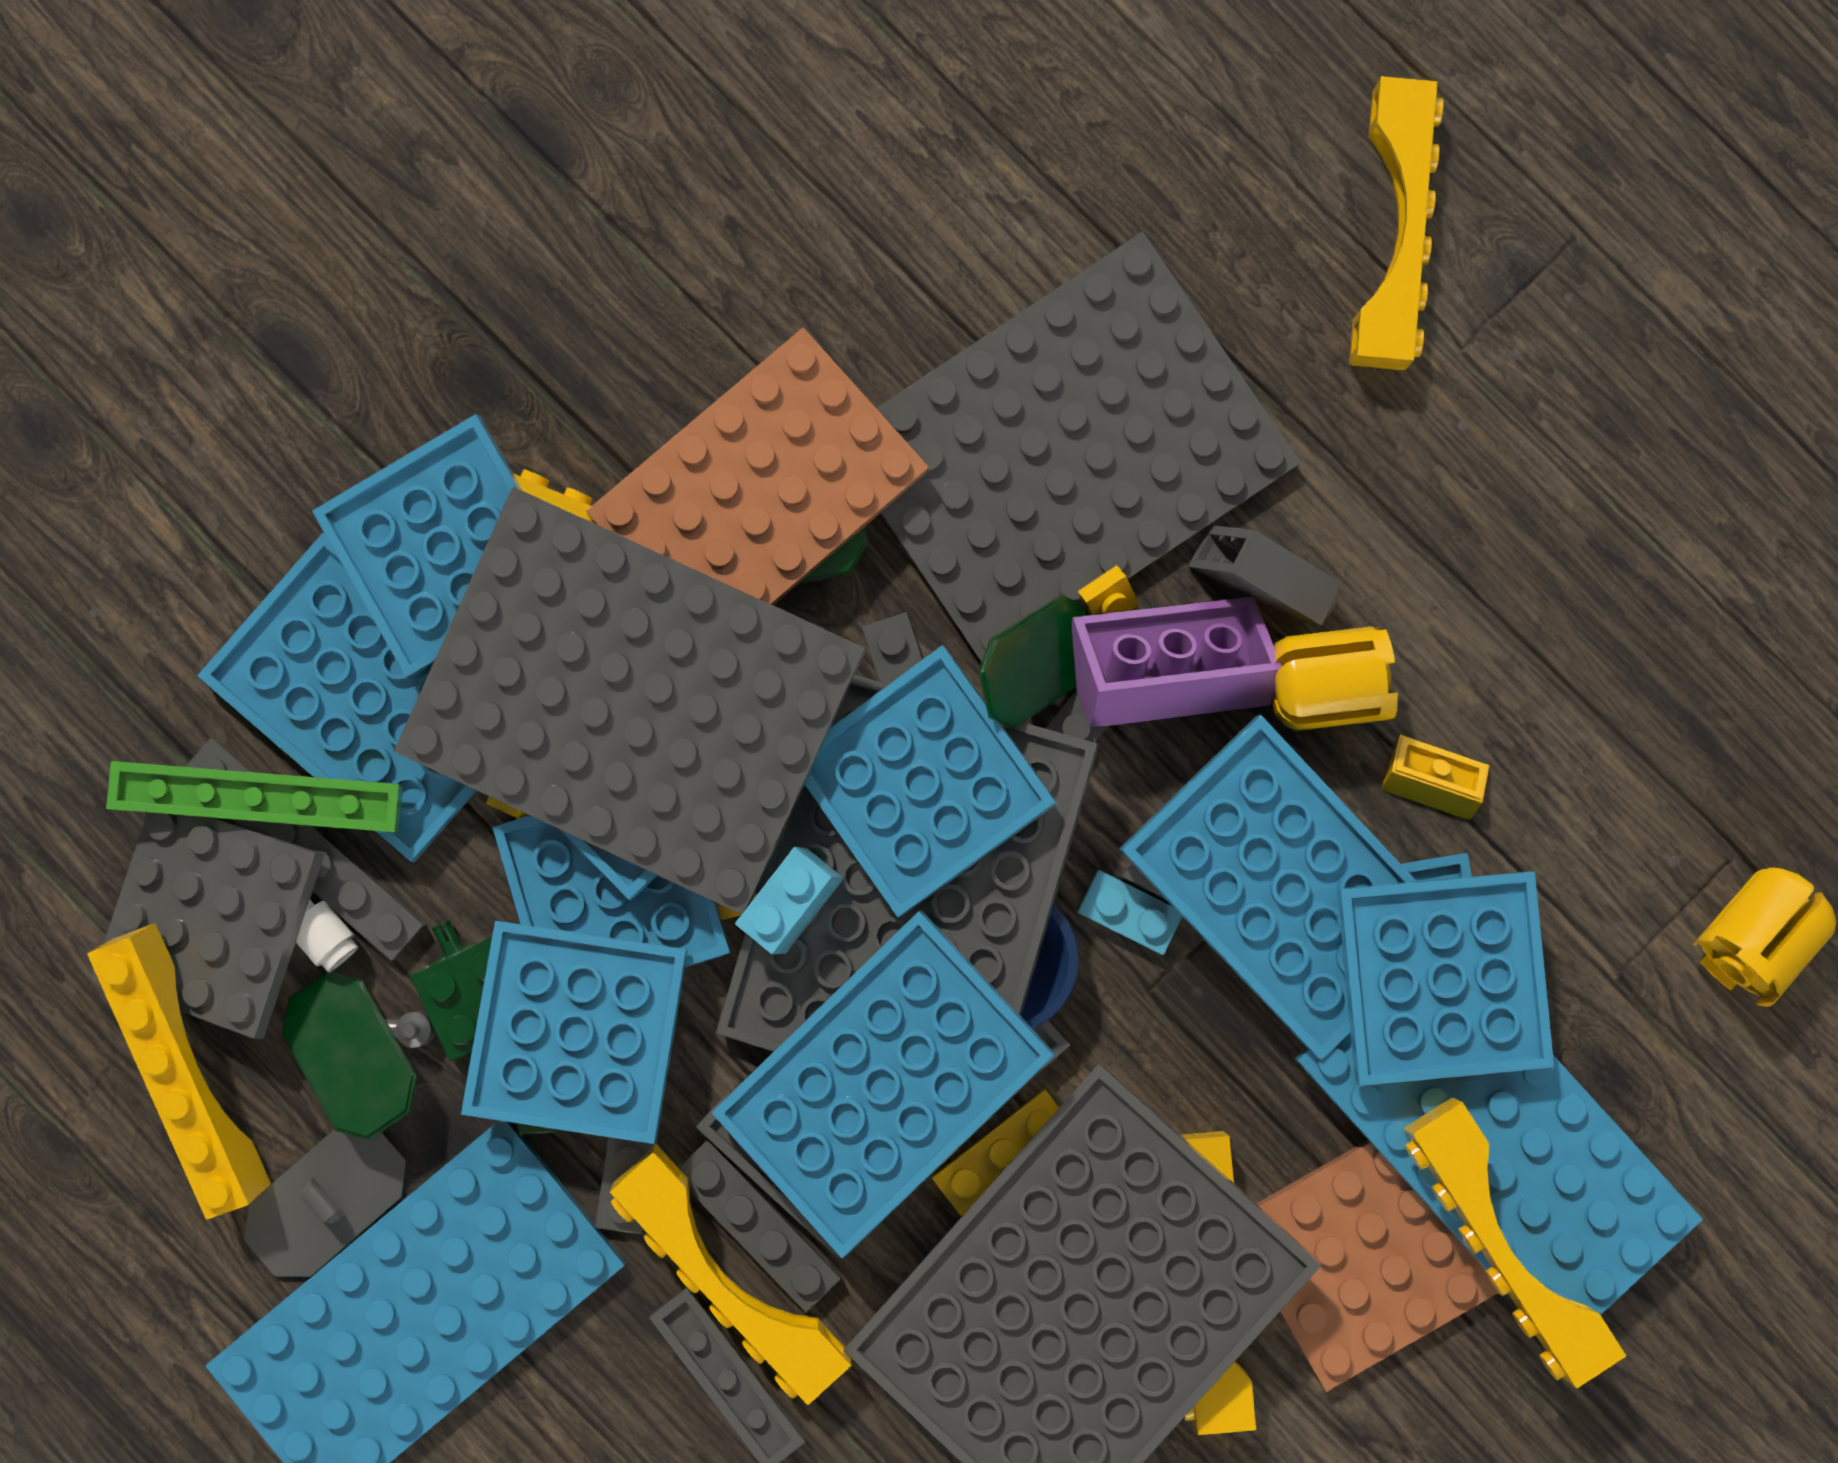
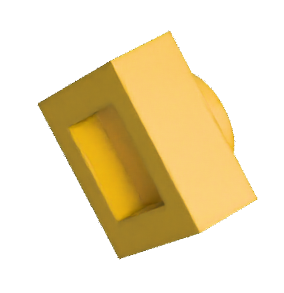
(1108, 594)

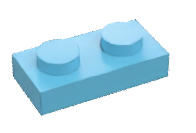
(1130, 912)

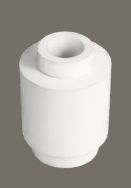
(325, 937)

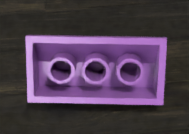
(1173, 661)

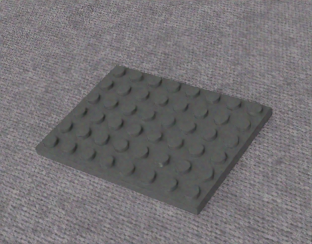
(1076, 445)
(629, 700)
(989, 911)
(1083, 1293)

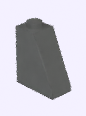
(1267, 572)

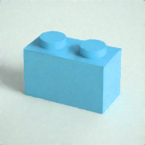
(789, 901)

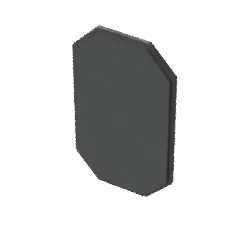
(324, 1203)

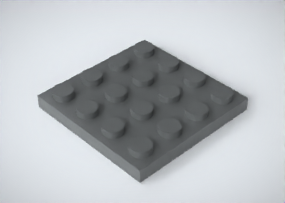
(224, 909)

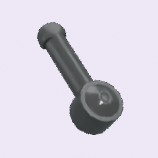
(412, 1029)

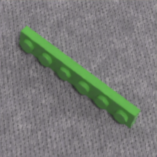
(254, 796)

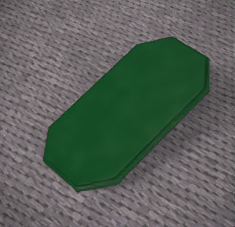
(1030, 663)
(349, 1055)

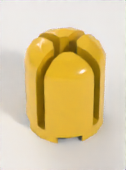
(1334, 678)
(1767, 934)

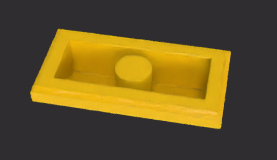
(1436, 777)

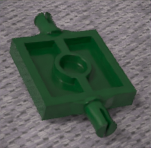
(453, 990)

